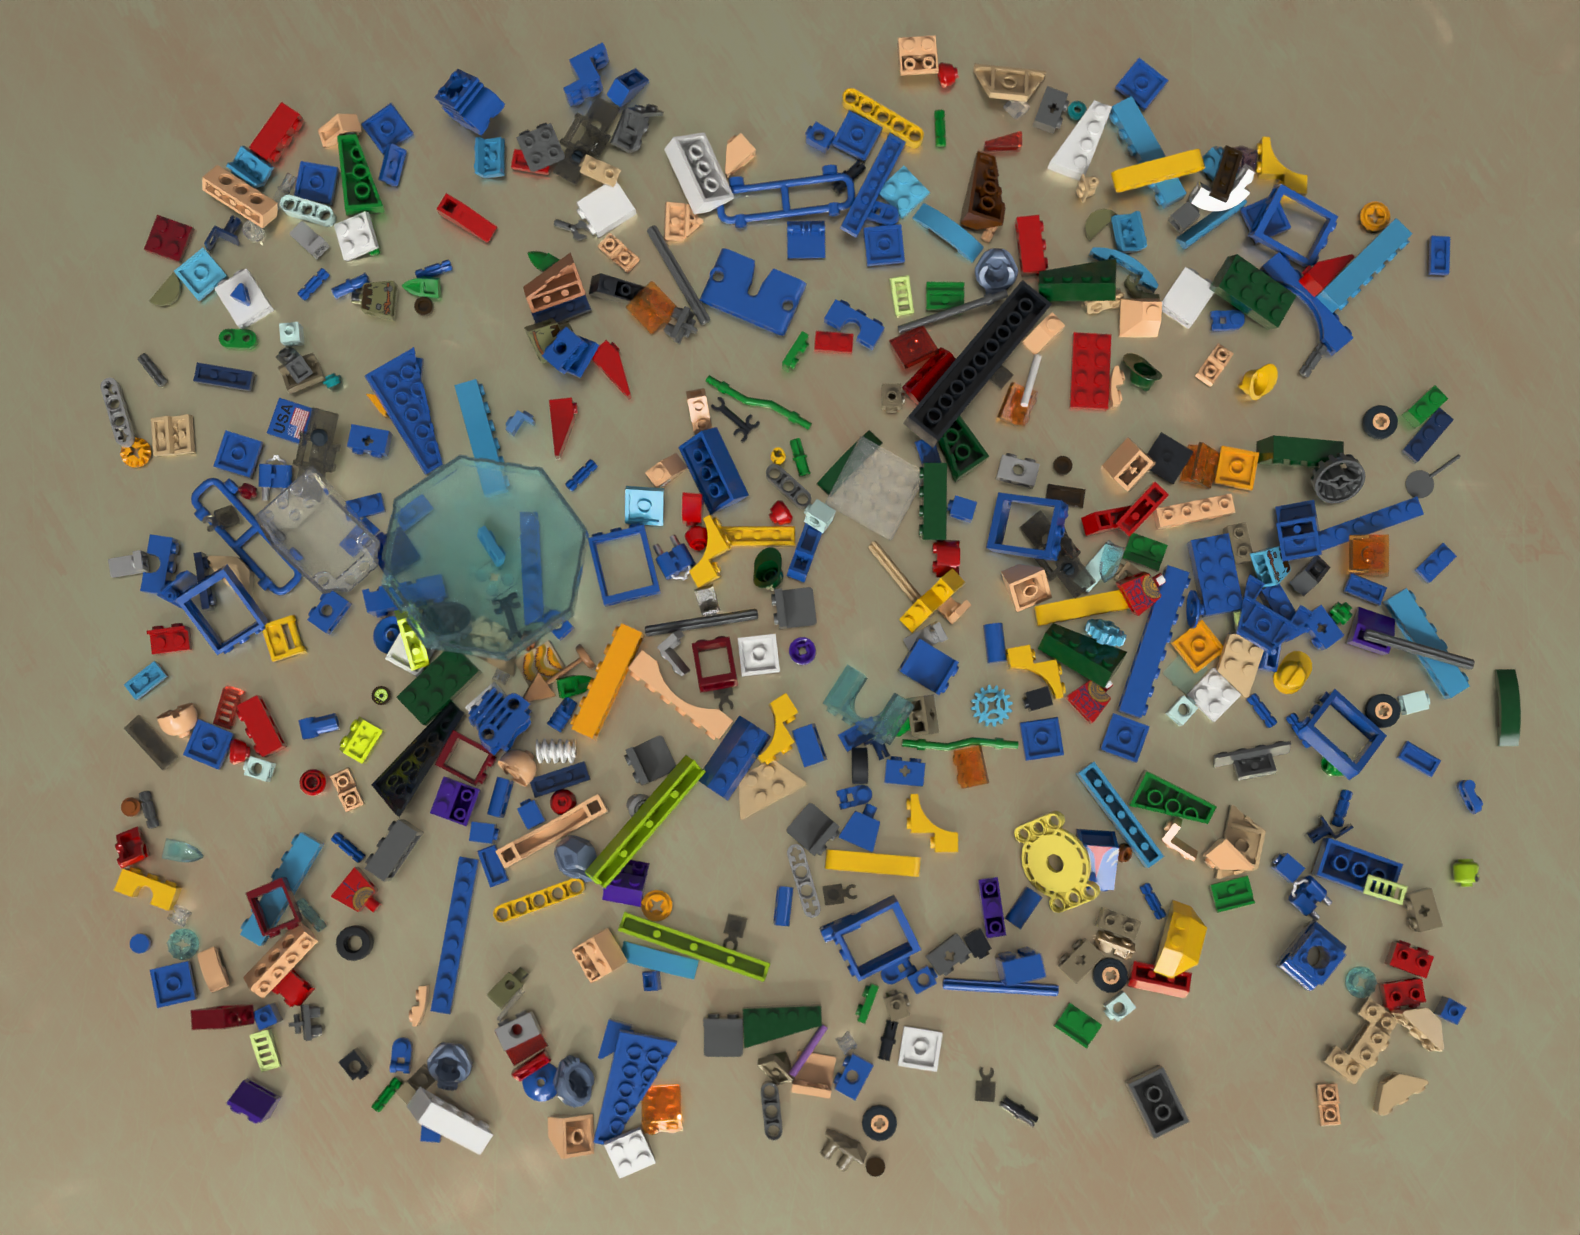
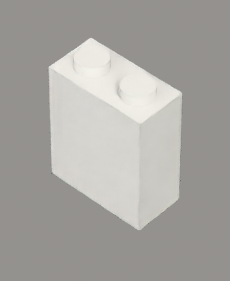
(605, 209)
(1187, 297)
(242, 314)

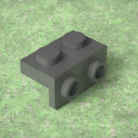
(625, 140)

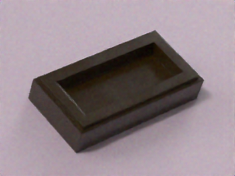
(1072, 496)

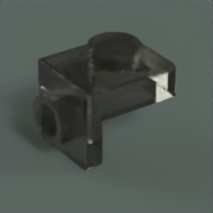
(707, 600)

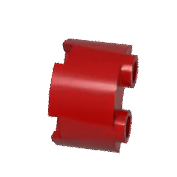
(947, 557)
(130, 847)
(293, 989)

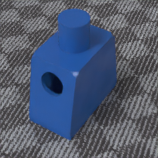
(862, 828)

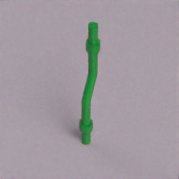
(793, 416)
(997, 743)

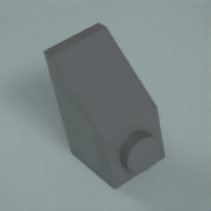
(1310, 575)

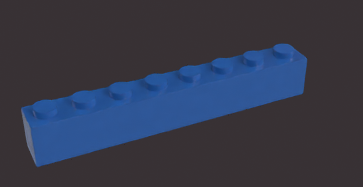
(1152, 643)

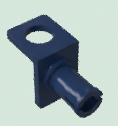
(226, 233)
(878, 748)
(1325, 829)

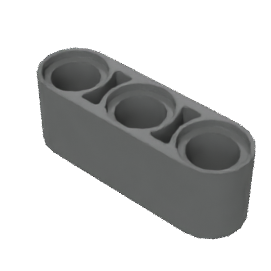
(783, 478)
(775, 1119)

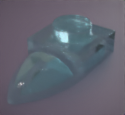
(1110, 561)
(180, 851)

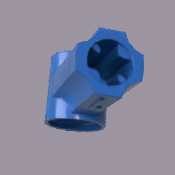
(313, 726)

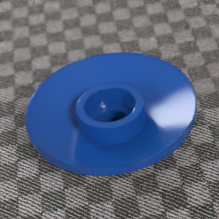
(1194, 609)
(380, 637)
(538, 1092)

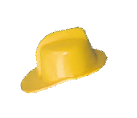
(1259, 381)
(1292, 672)

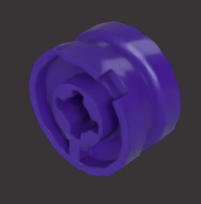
(802, 659)

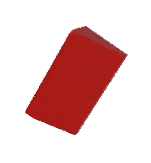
(531, 1065)

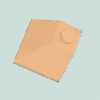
(1140, 317)
(1026, 585)
(1225, 856)
(572, 1134)

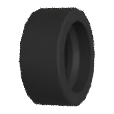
(859, 766)

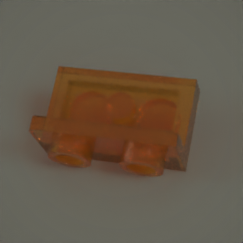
(1012, 411)
(970, 767)

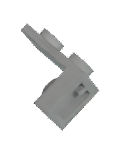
(309, 240)
(129, 564)
(930, 634)
(667, 652)

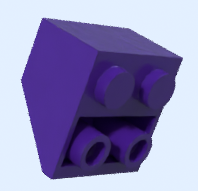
(1365, 620)
(455, 801)
(628, 884)
(253, 1101)

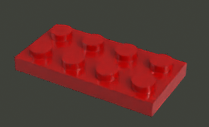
(1090, 371)

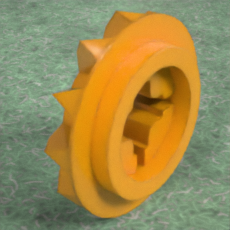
(1380, 210)
(144, 453)
(647, 905)

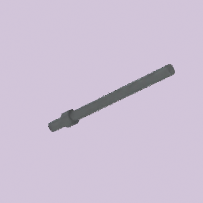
(988, 299)

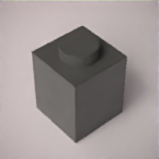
(1184, 217)

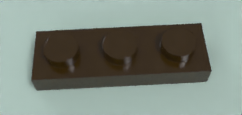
(1225, 174)

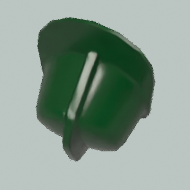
(1141, 371)
(768, 569)

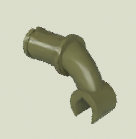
(1135, 292)

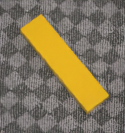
(760, 535)

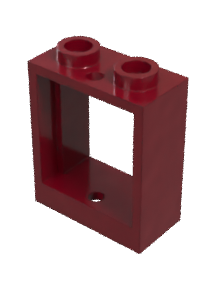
(718, 681)
(448, 751)
(259, 914)
(222, 1017)

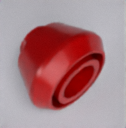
(947, 74)
(780, 513)
(697, 537)
(238, 751)
(307, 781)
(563, 807)

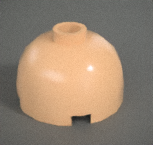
(179, 720)
(519, 765)

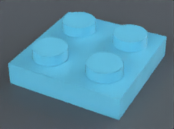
(903, 191)
(200, 274)
(644, 505)

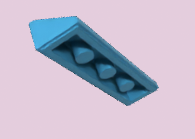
(1206, 225)

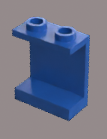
(929, 666)

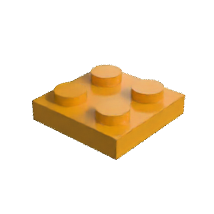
(1236, 468)
(1198, 646)

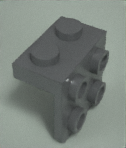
(540, 147)
(794, 607)
(650, 760)
(813, 829)
(723, 1035)

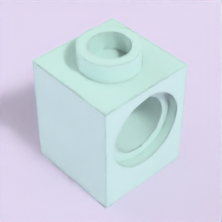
(291, 334)
(819, 515)
(1414, 702)
(1174, 713)
(267, 768)
(1127, 1004)

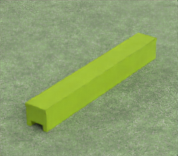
(644, 822)
(694, 946)

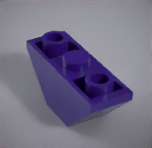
(991, 907)

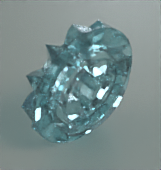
(189, 938)
(1352, 980)

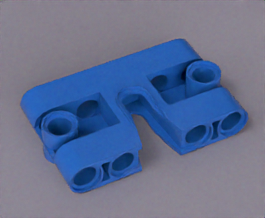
(762, 309)

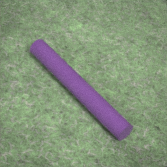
(808, 1050)

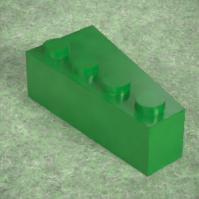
(357, 183)
(1165, 797)

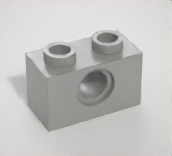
(1006, 474)
(529, 1026)

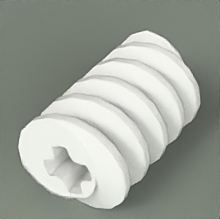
(556, 751)

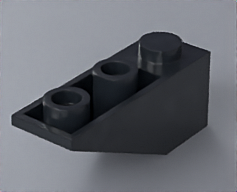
(613, 288)

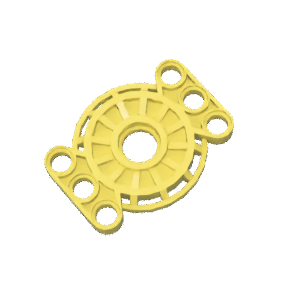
(1075, 857)

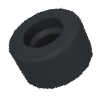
(342, 940)

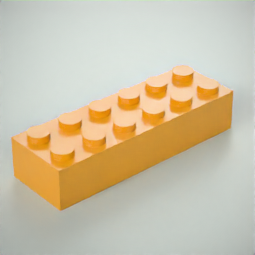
(607, 681)

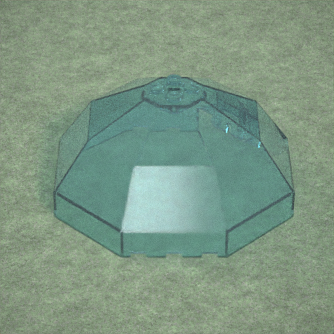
(445, 570)

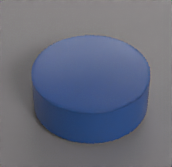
(140, 943)

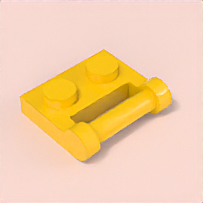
(277, 640)

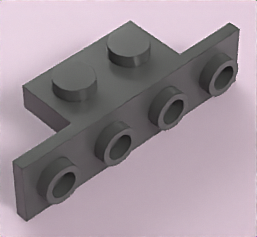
(1253, 761)

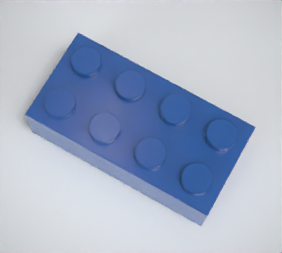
(1215, 574)
(1351, 866)
(1020, 966)

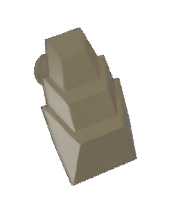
(851, 1148)

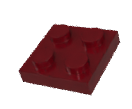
(169, 239)

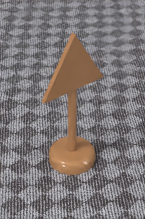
(539, 687)

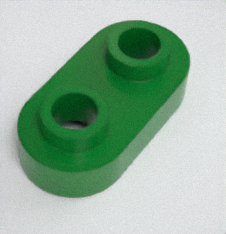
(237, 339)

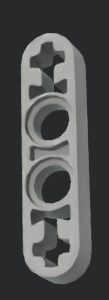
(120, 411)
(806, 880)

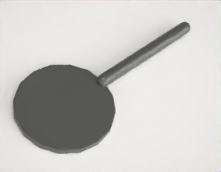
(1421, 483)

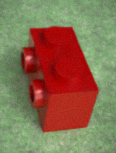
(1409, 959)
(1401, 993)

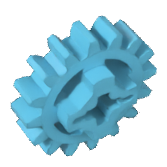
(1105, 632)
(984, 700)

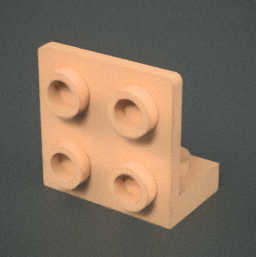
(815, 1076)

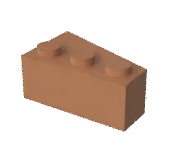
(554, 285)

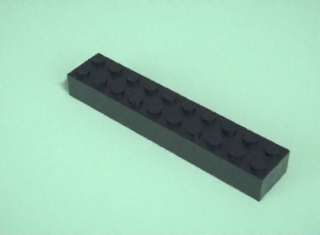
(977, 363)

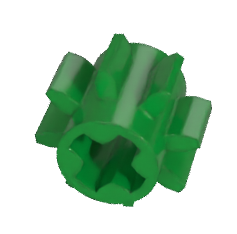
(1341, 612)

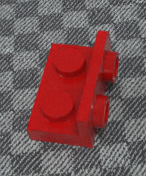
(170, 640)

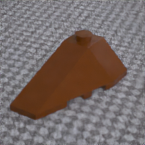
(983, 198)

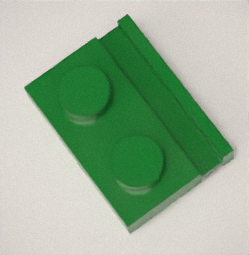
(944, 295)
(800, 345)
(1144, 552)
(1232, 894)
(863, 1009)
(1077, 1025)

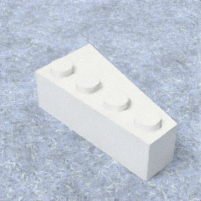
(1078, 149)
(449, 1121)

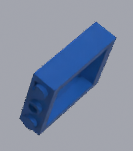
(1268, 210)
(1000, 520)
(618, 533)
(201, 623)
(1331, 751)
(886, 959)

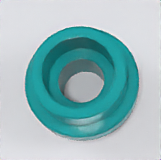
(1077, 115)
(332, 380)

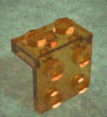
(662, 1110)

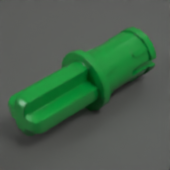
(800, 457)

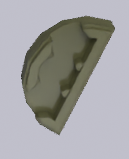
(1097, 221)
(168, 292)

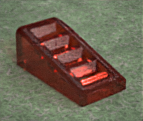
(1009, 142)
(224, 697)

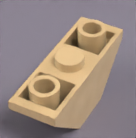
(240, 569)
(1422, 1025)
(1396, 1090)

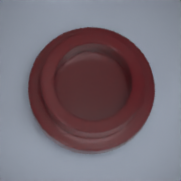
(248, 491)

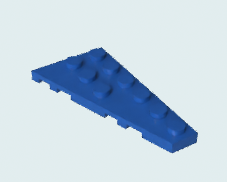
(405, 401)
(631, 1074)

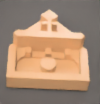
(679, 221)

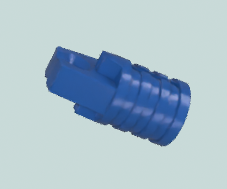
(562, 714)

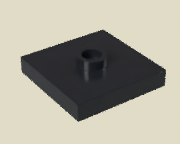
(1169, 457)

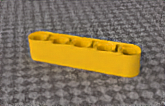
(877, 110)
(1158, 170)
(1080, 607)
(872, 863)
(531, 905)

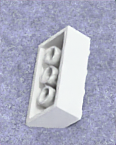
(698, 172)

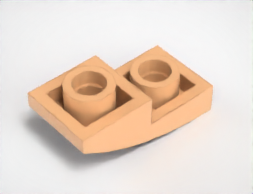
(618, 253)
(1214, 365)
(1116, 381)
(347, 789)
(212, 970)
(418, 1011)
(1328, 1104)

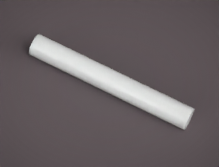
(1030, 381)

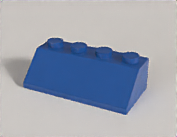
(713, 470)
(734, 757)

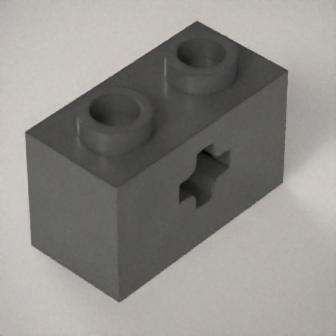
(1052, 99)
(952, 944)

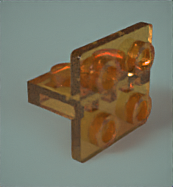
(651, 307)
(1201, 465)

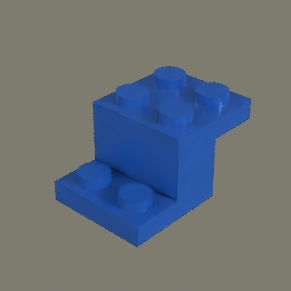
(587, 77)
(1298, 530)

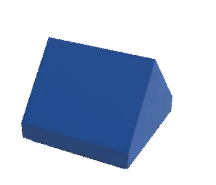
(241, 294)
(651, 980)

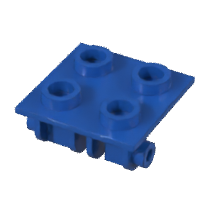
(806, 239)
(182, 582)

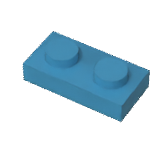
(488, 541)
(145, 680)

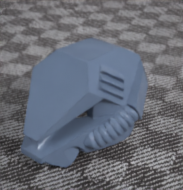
(996, 270)
(574, 856)
(449, 1065)
(573, 1082)

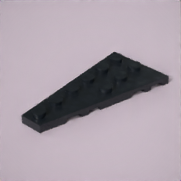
(408, 770)

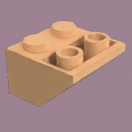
(917, 55)
(1128, 464)
(599, 955)

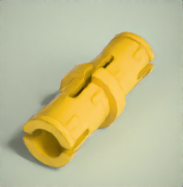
(776, 452)

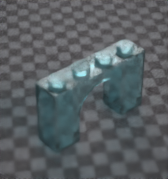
(883, 726)

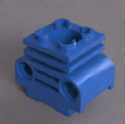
(469, 101)
(497, 718)
(1295, 961)

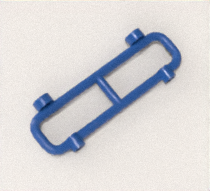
(829, 174)
(229, 488)

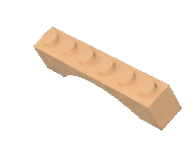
(648, 670)
(552, 831)

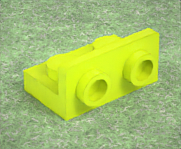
(360, 739)

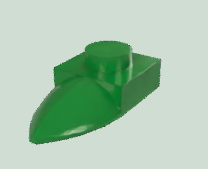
(542, 260)
(424, 287)
(572, 685)

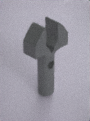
(573, 228)

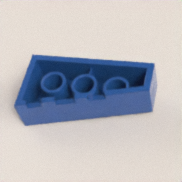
(378, 602)

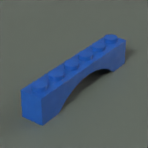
(1330, 329)

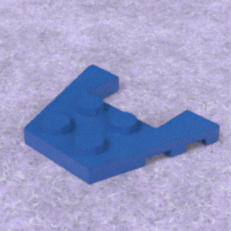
(1264, 625)

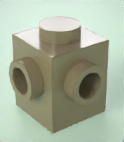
(892, 397)
(896, 1005)

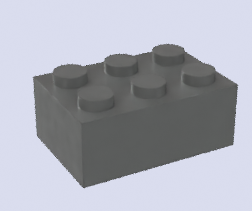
(393, 849)
(1157, 1101)

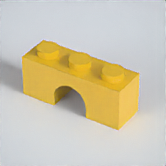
(164, 893)

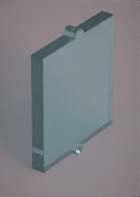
(1181, 674)

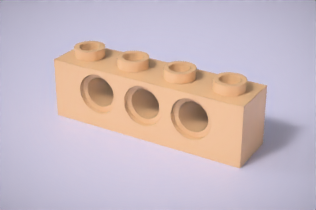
(239, 196)
(1194, 511)
(280, 960)

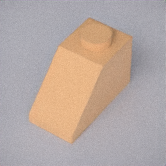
(339, 125)
(738, 153)
(1044, 333)
(666, 471)

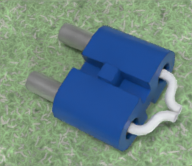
(274, 476)
(675, 561)
(1308, 895)

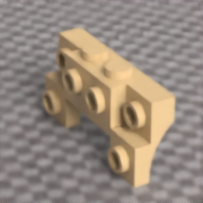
(1366, 1045)

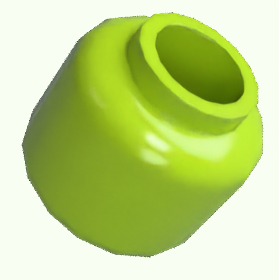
(1466, 872)

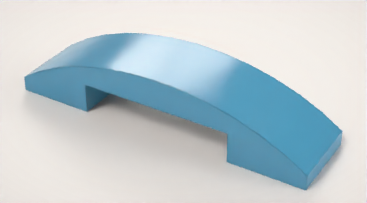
(949, 231)
(1129, 263)
(660, 960)

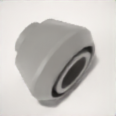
(635, 803)

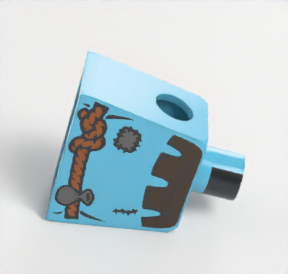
(1270, 566)

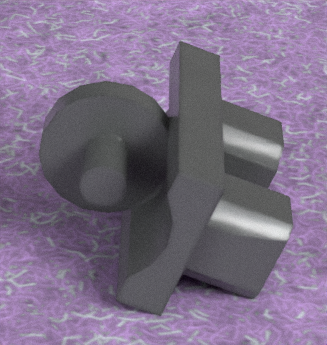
(684, 325)
(306, 1013)

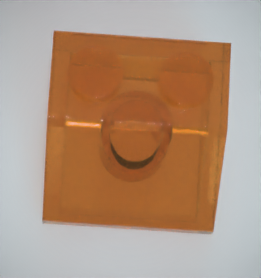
(1369, 555)

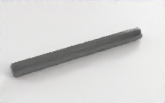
(678, 275)
(701, 622)
(1419, 649)

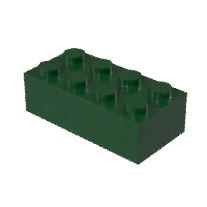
(1252, 292)
(438, 685)

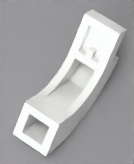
(1200, 198)

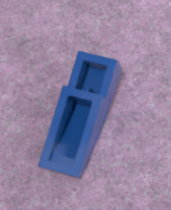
(804, 553)

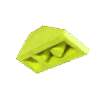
(414, 648)

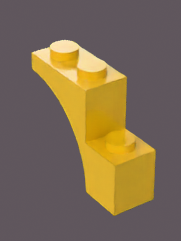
(1270, 168)
(717, 544)
(932, 600)
(1049, 671)
(783, 711)
(918, 823)

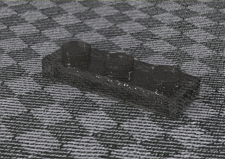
(151, 742)

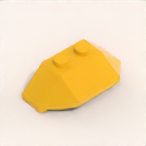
(1180, 941)

